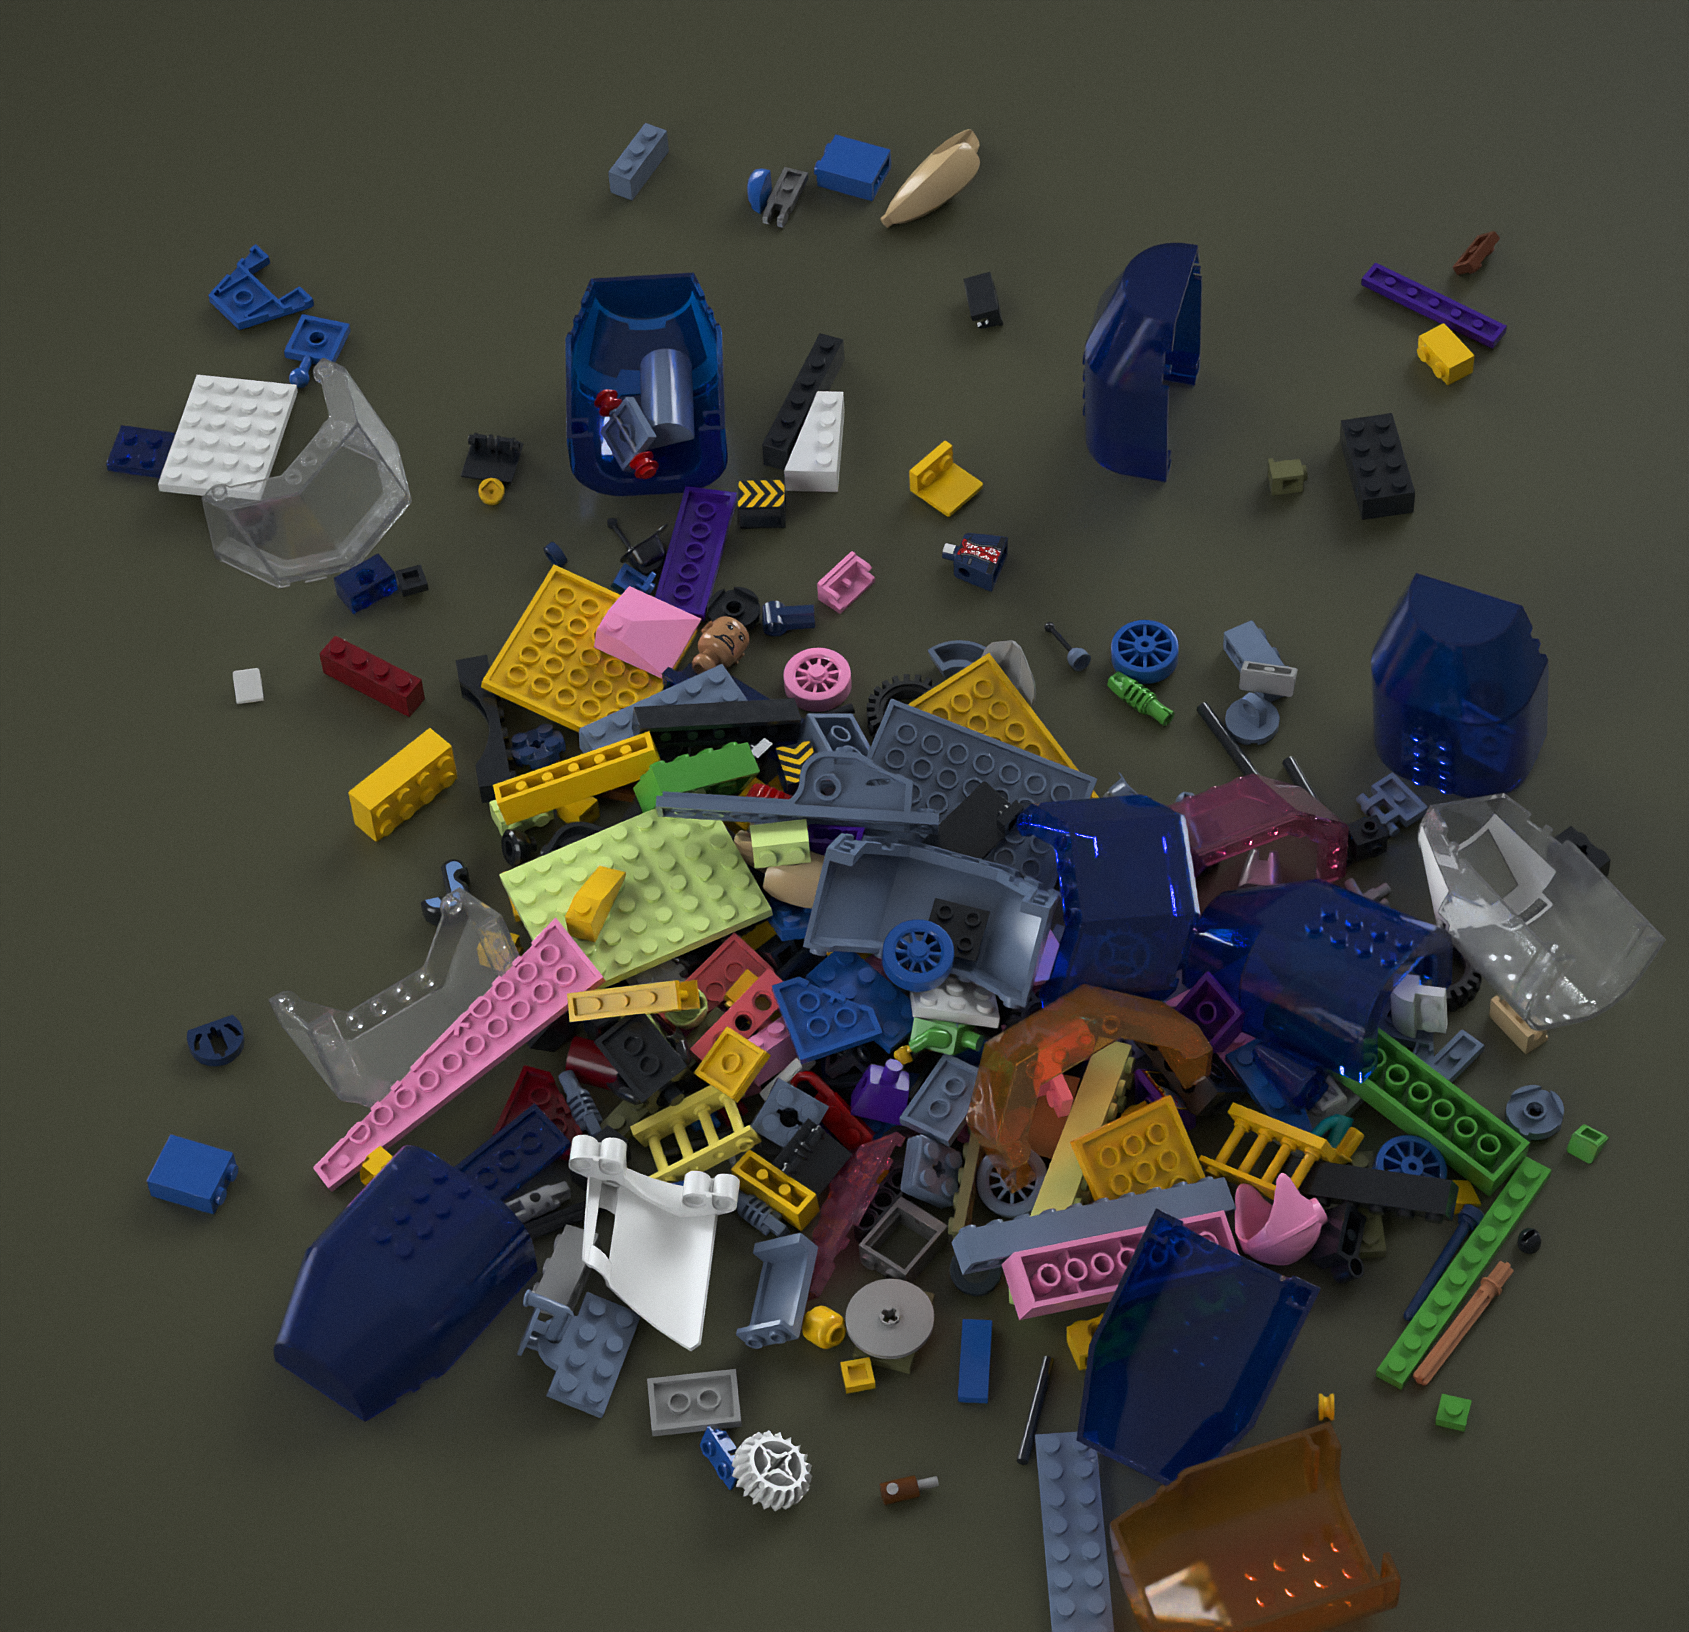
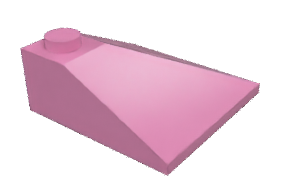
(645, 631)

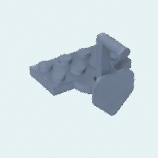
(581, 1348)

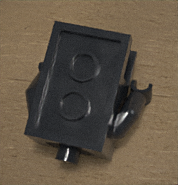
(647, 1063)

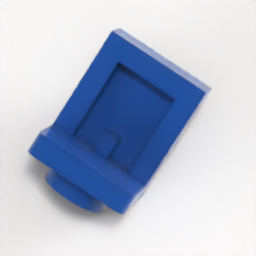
(629, 576)

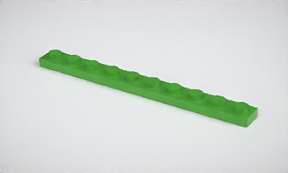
(1463, 1273)

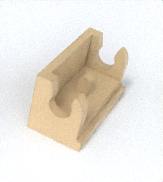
(1515, 1027)

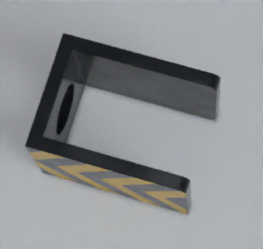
(762, 504)

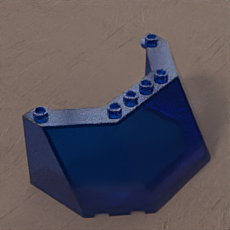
(1122, 893)

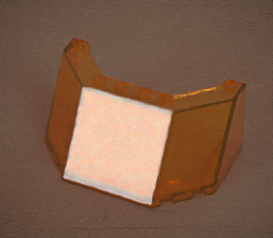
(1053, 1042)

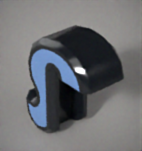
(454, 876)

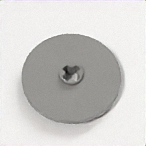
(893, 1338)

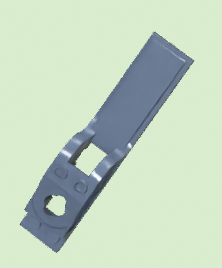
(852, 804)

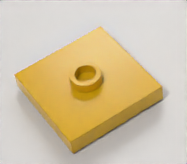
(732, 1064)

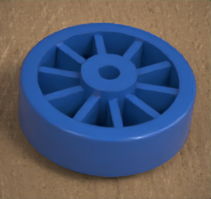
(1145, 645)
(917, 956)
(1412, 1147)

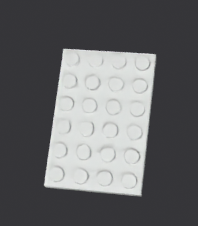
(227, 434)

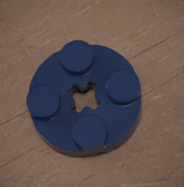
(537, 747)

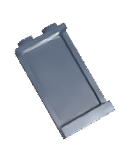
(780, 1291)

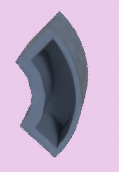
(955, 656)

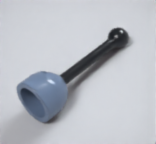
(1077, 657)

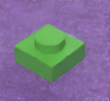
(1453, 1412)

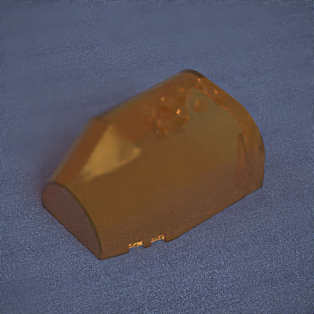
(1252, 1545)

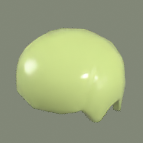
(689, 1018)

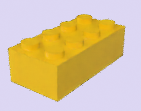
(403, 785)

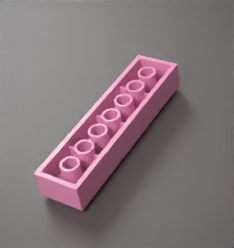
(1088, 1268)

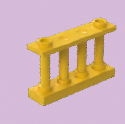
(633, 1000)
(1267, 1131)

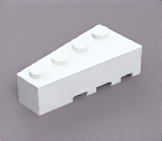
(817, 452)

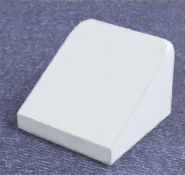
(248, 686)

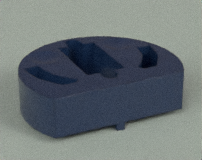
(222, 1027)

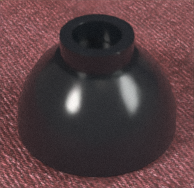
(517, 846)

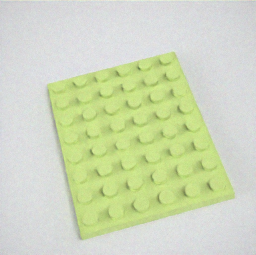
(677, 894)

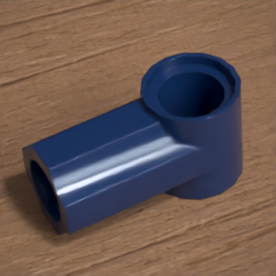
(780, 618)

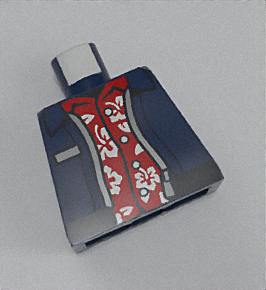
(978, 558)

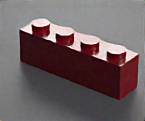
(372, 676)

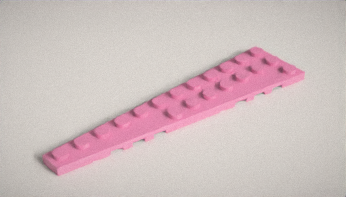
(491, 1029)

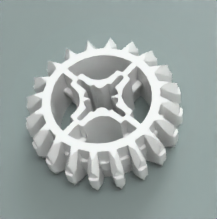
(756, 1474)

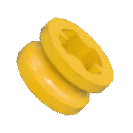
(1326, 1407)

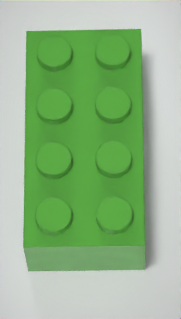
(717, 771)

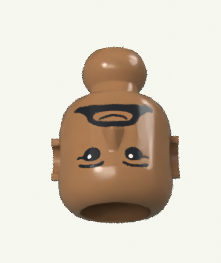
(720, 644)

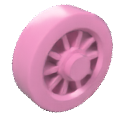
(817, 686)

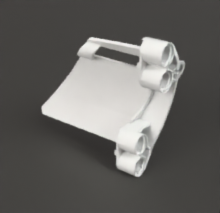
(658, 1238)

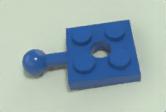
(302, 349)

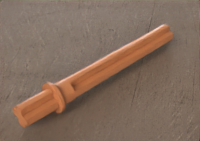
(1489, 1288)

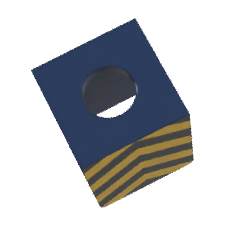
(791, 760)

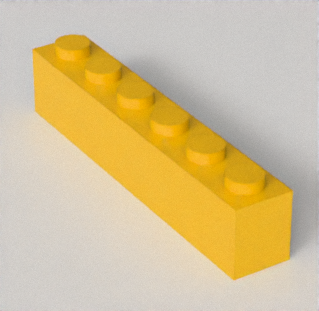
(575, 778)

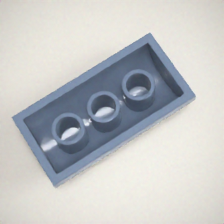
(667, 396)

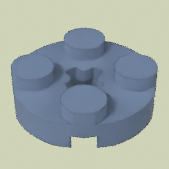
(1533, 1127)

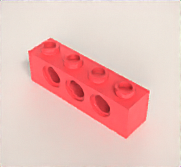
(745, 1008)

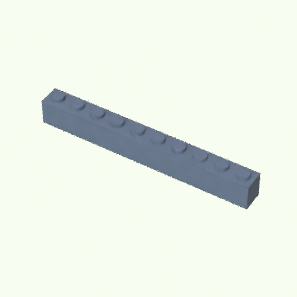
(993, 1244)

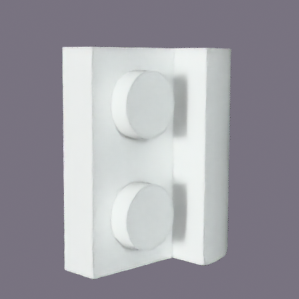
(1418, 1007)

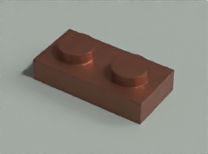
(1475, 253)

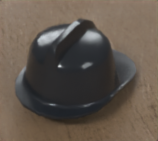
(647, 554)

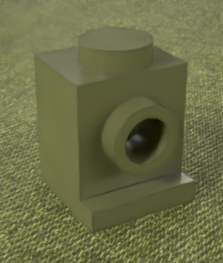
(1286, 476)

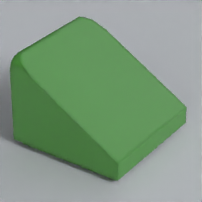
(1586, 1143)

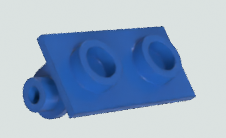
(717, 1448)

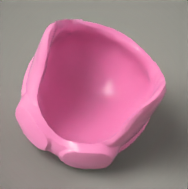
(1277, 1231)

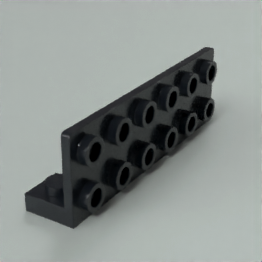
(977, 823)

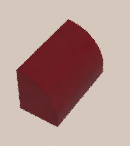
(589, 1063)

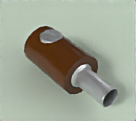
(905, 1488)

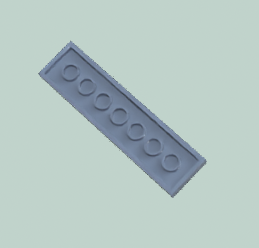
(1073, 1535)

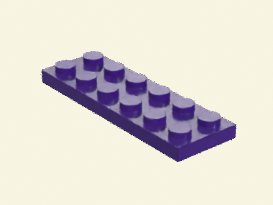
(696, 549)

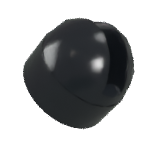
(1533, 1244)

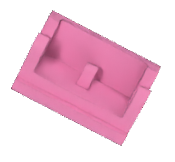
(845, 583)

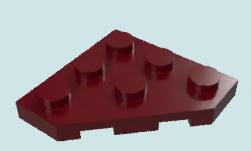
(539, 1088)

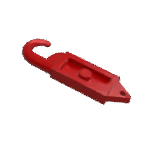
(847, 1128)

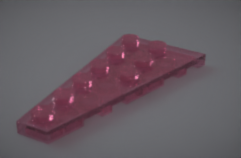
(847, 1202)

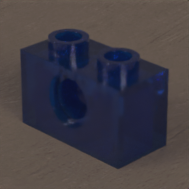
(365, 583)

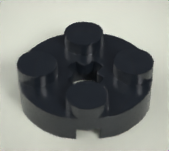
(741, 598)

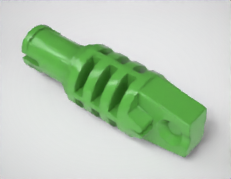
(1139, 698)

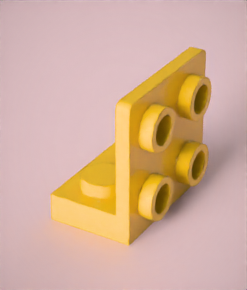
(942, 481)

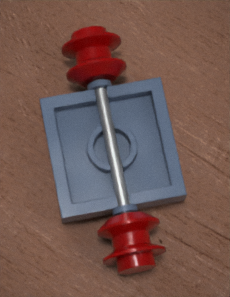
(627, 433)

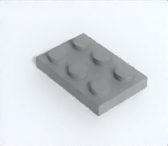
(694, 1402)

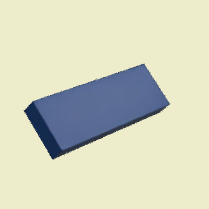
(975, 1361)

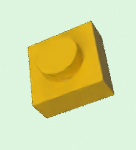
(857, 1375)

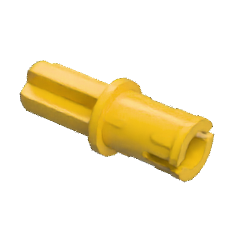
(1347, 1146)

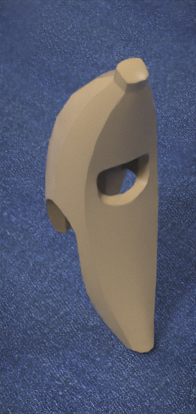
(936, 179)
(787, 883)

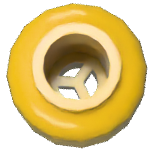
(824, 1327)

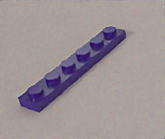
(1434, 305)

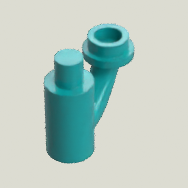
(1338, 1127)

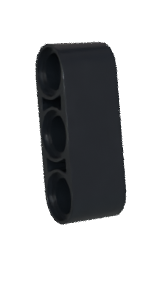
(886, 1194)

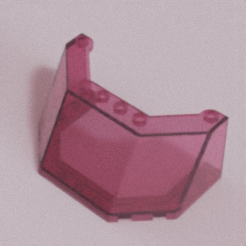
(1256, 812)

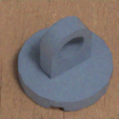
(1252, 720)

